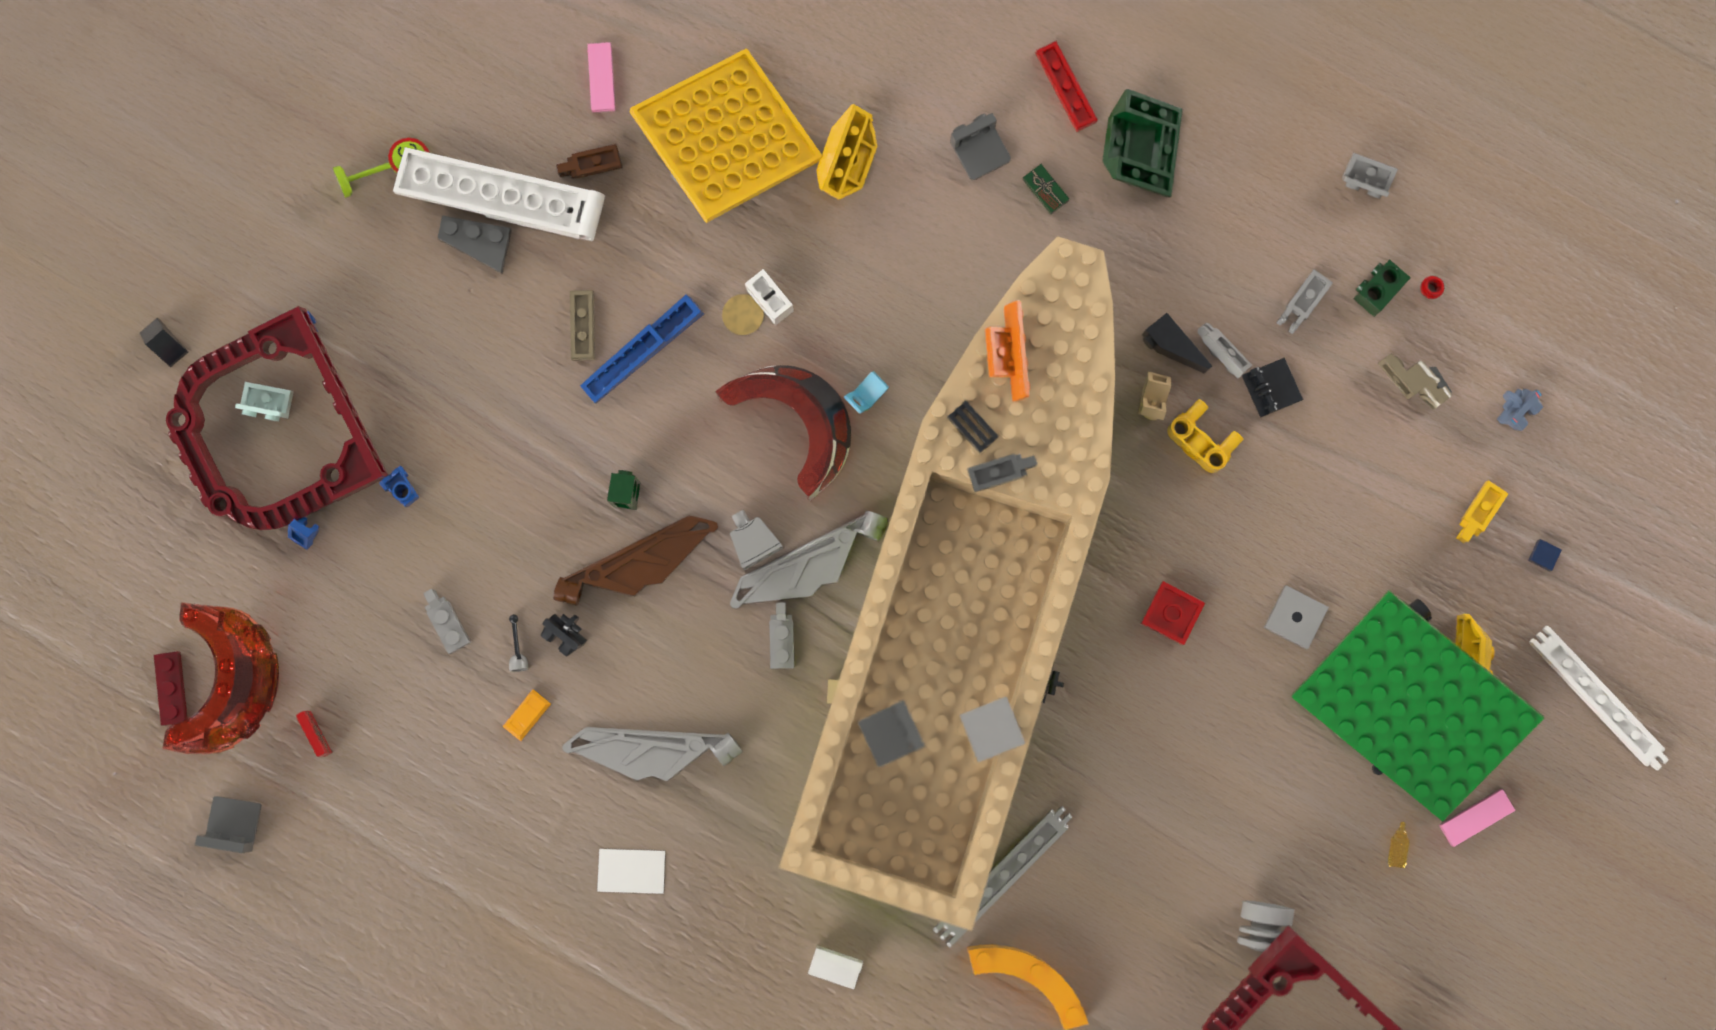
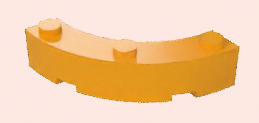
(1024, 965)

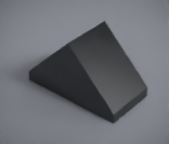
(163, 342)

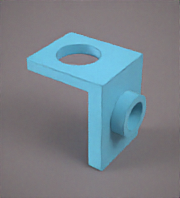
(867, 393)

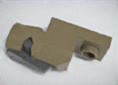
(1417, 379)

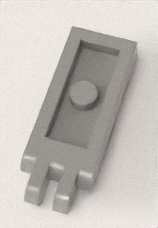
(1224, 350)

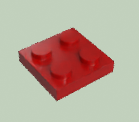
(1172, 613)

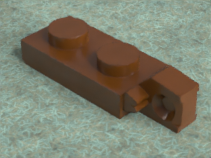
(591, 162)

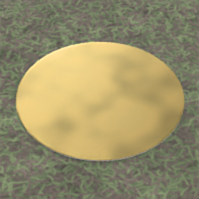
(742, 314)

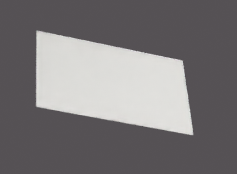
(631, 871)

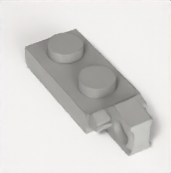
(445, 622)
(781, 639)

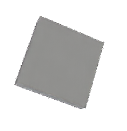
(992, 729)

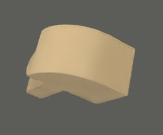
(1154, 396)

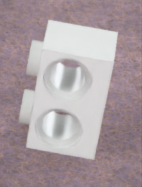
(769, 297)

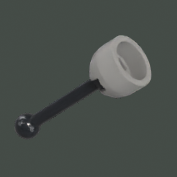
(518, 661)

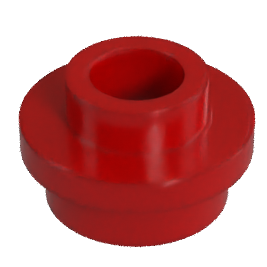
(1436, 282)

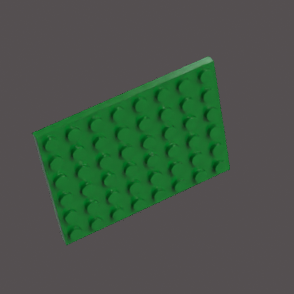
(1417, 706)

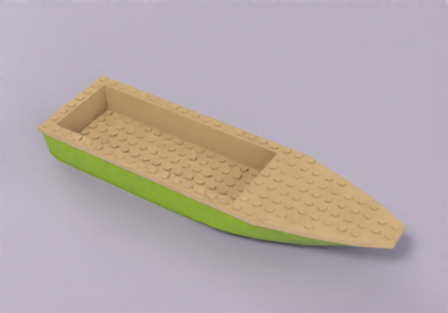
(968, 606)

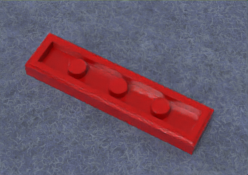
(1066, 86)

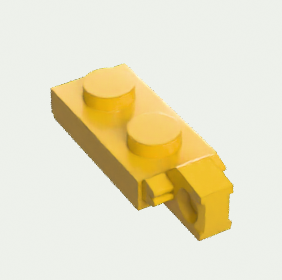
(1481, 511)

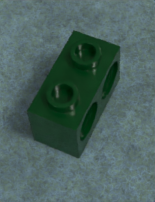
(1384, 290)
(624, 490)

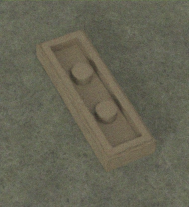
(582, 325)

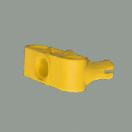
(1197, 443)

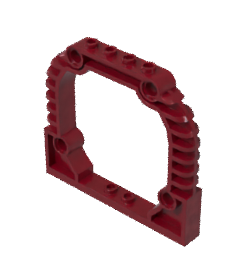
(358, 462)
(1295, 962)

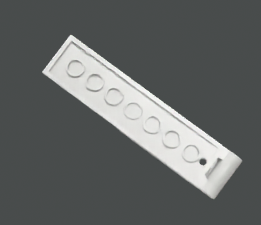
(500, 194)

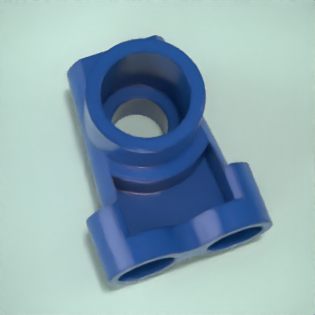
(397, 484)

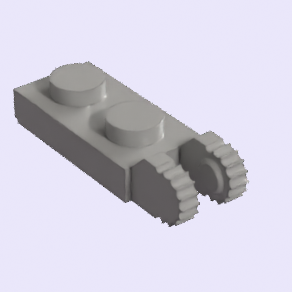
(1306, 299)

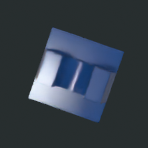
(301, 534)

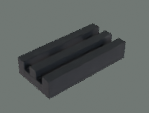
(959, 411)

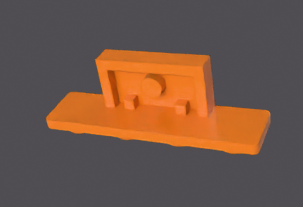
(1007, 351)

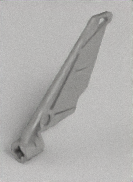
(809, 566)
(651, 752)

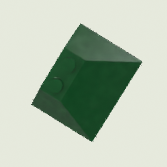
(1143, 142)

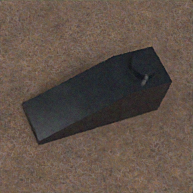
(1172, 342)

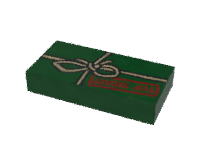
(1045, 189)

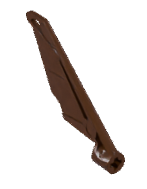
(639, 564)

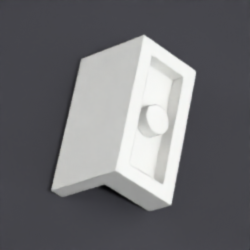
(835, 967)

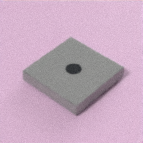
(1296, 617)

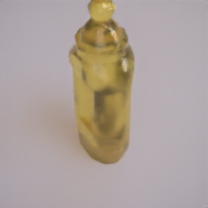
(1399, 847)

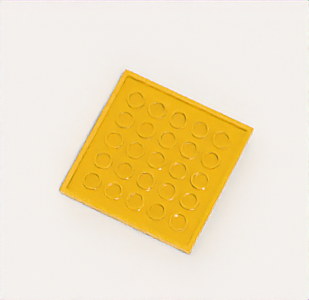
(726, 135)

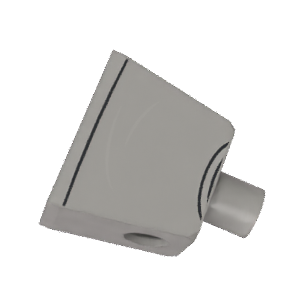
(753, 540)

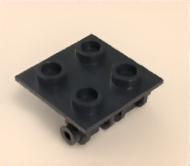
(1272, 387)

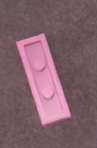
(601, 77)
(1477, 817)

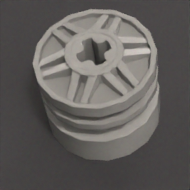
(1265, 923)

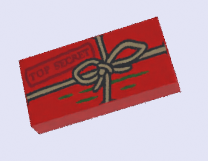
(313, 733)

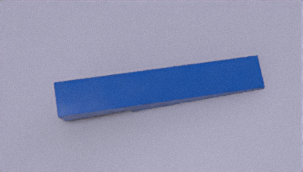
(642, 348)

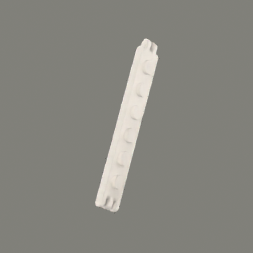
(1599, 698)

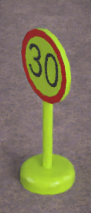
(394, 156)

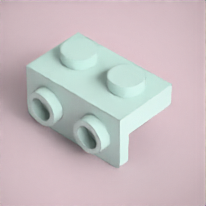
(265, 400)

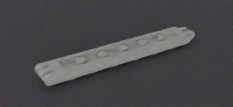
(1014, 865)

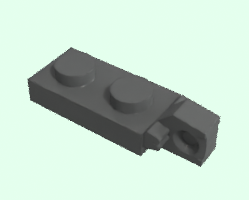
(1000, 471)

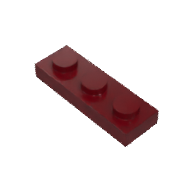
(170, 688)

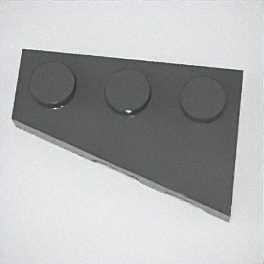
(479, 240)

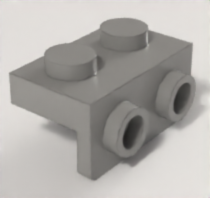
(1369, 175)

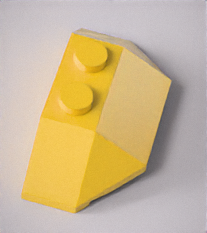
(847, 153)
(1474, 640)

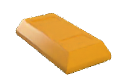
(527, 715)

